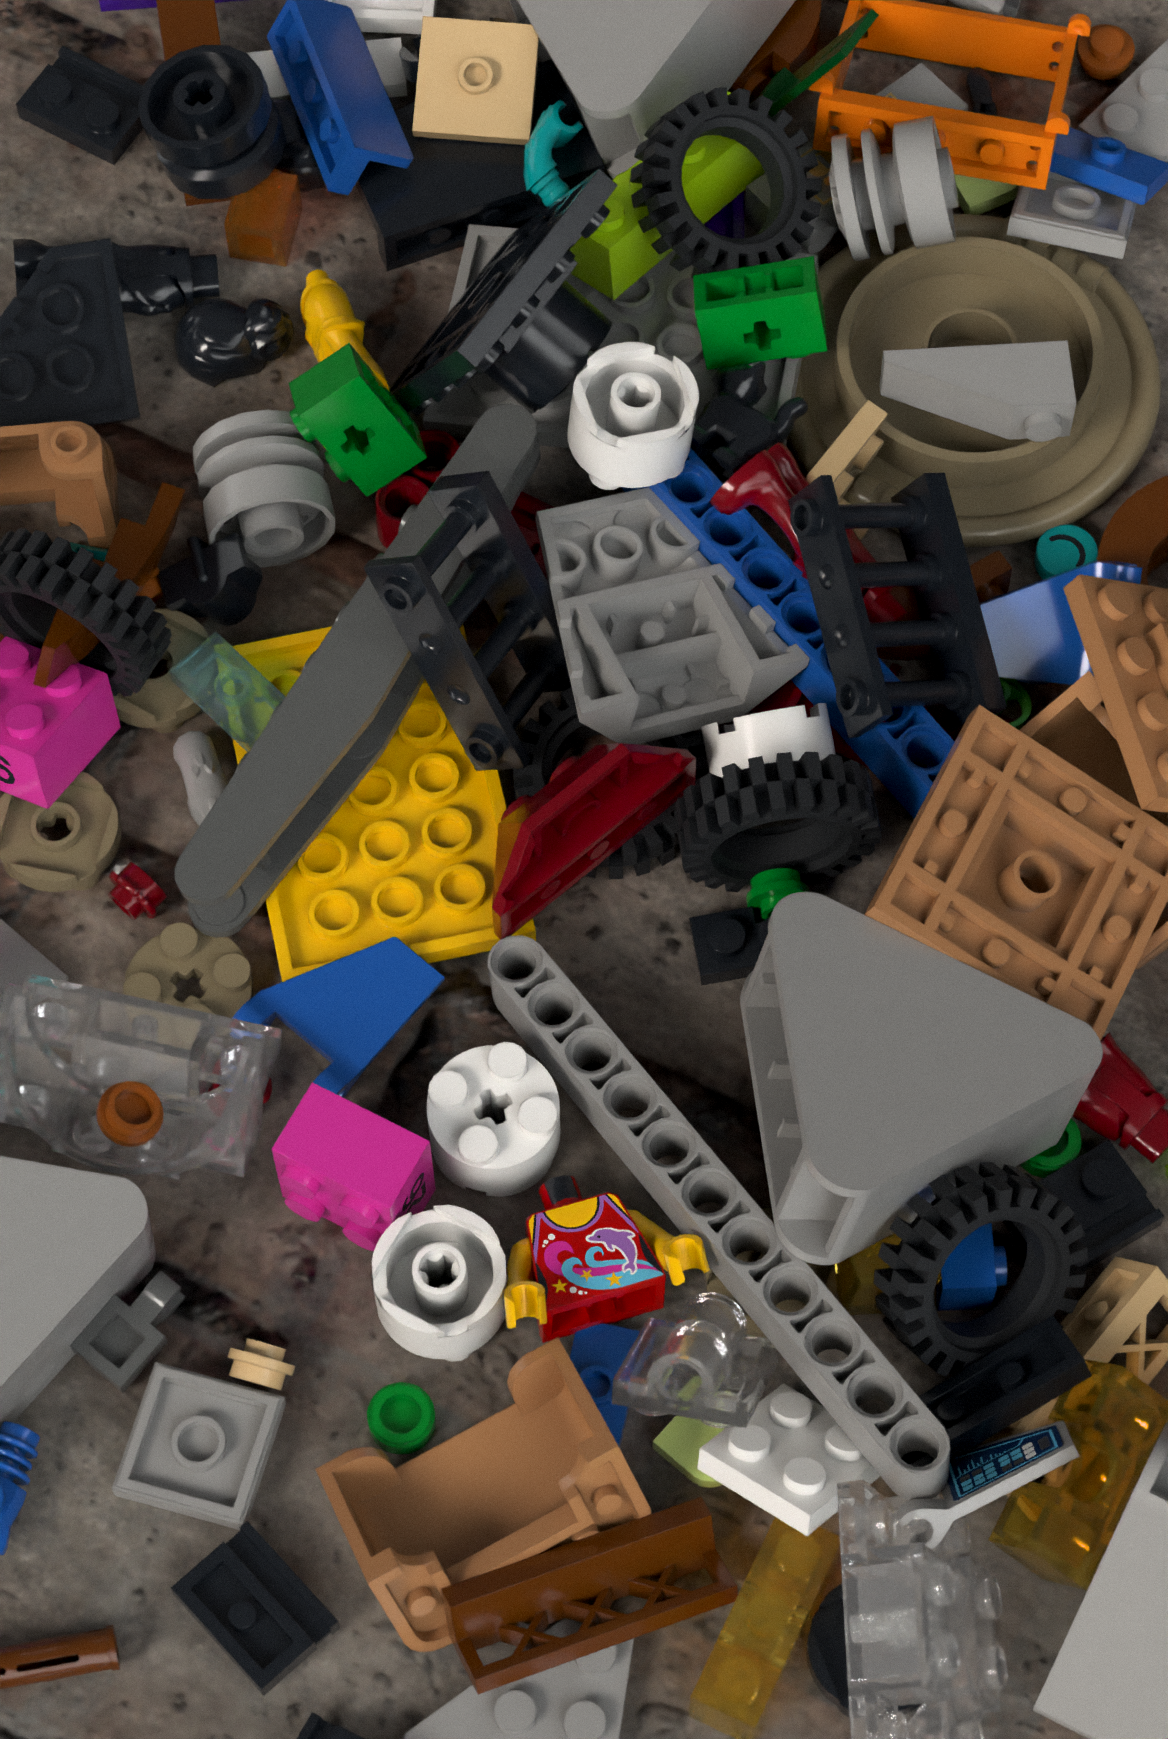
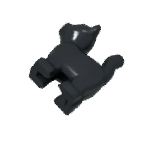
(735, 426)

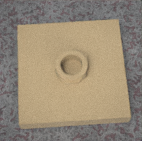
(476, 80)

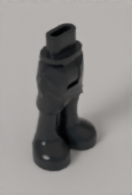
(149, 275)

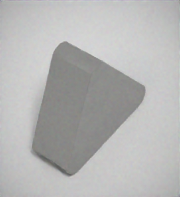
(644, 57)
(891, 1071)
(63, 1255)
(1115, 1656)

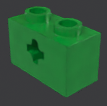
(760, 313)
(355, 421)

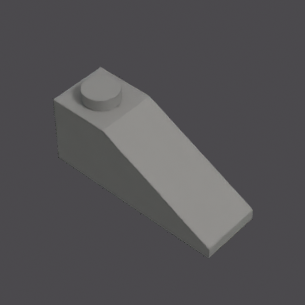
(993, 388)

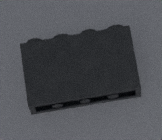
(465, 182)

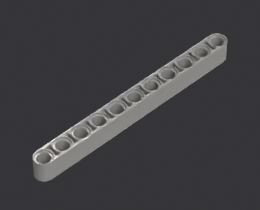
(726, 1233)

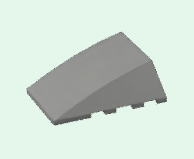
(651, 624)

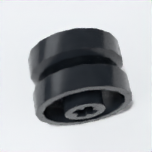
(212, 121)

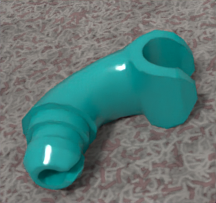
(539, 165)

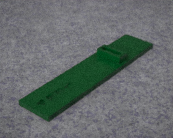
(787, 85)

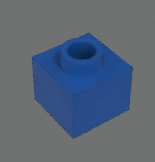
(972, 1273)

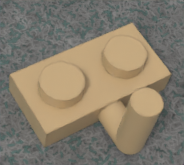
(853, 447)

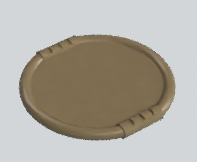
(973, 294)

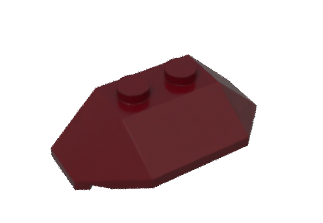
(579, 822)

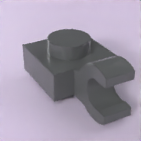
(124, 1337)

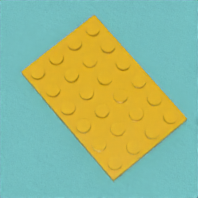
(401, 853)

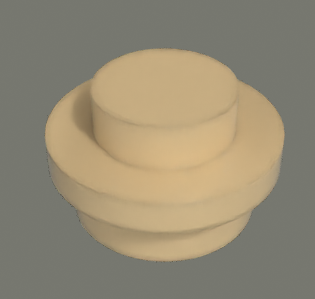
(260, 1364)

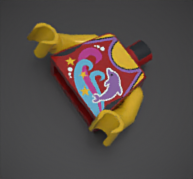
(591, 1262)

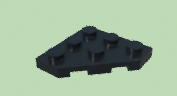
(67, 343)

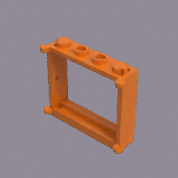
(977, 142)

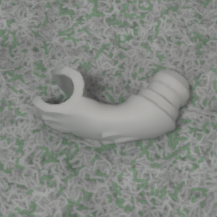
(200, 771)

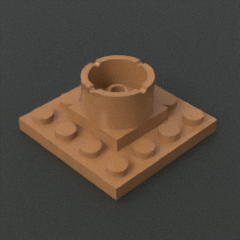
(1128, 652)
(1029, 872)

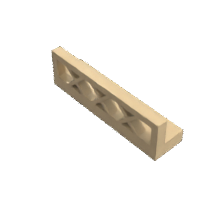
(1100, 1325)

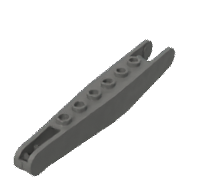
(336, 711)

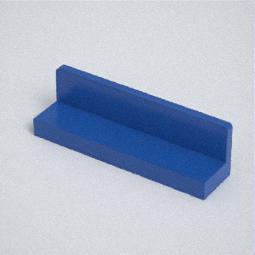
(336, 91)

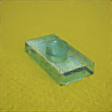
(227, 689)

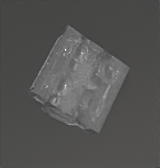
(697, 1365)

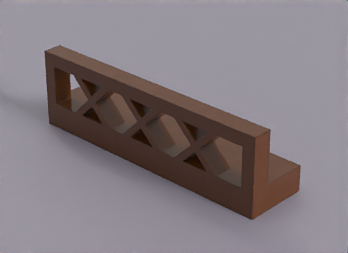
(580, 1585)

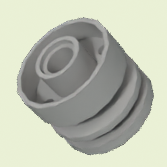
(894, 188)
(264, 486)

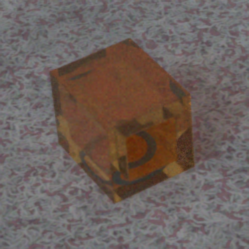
(265, 220)

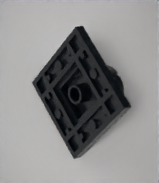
(519, 313)

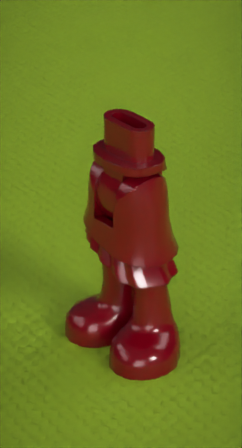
(769, 483)
(1125, 1104)

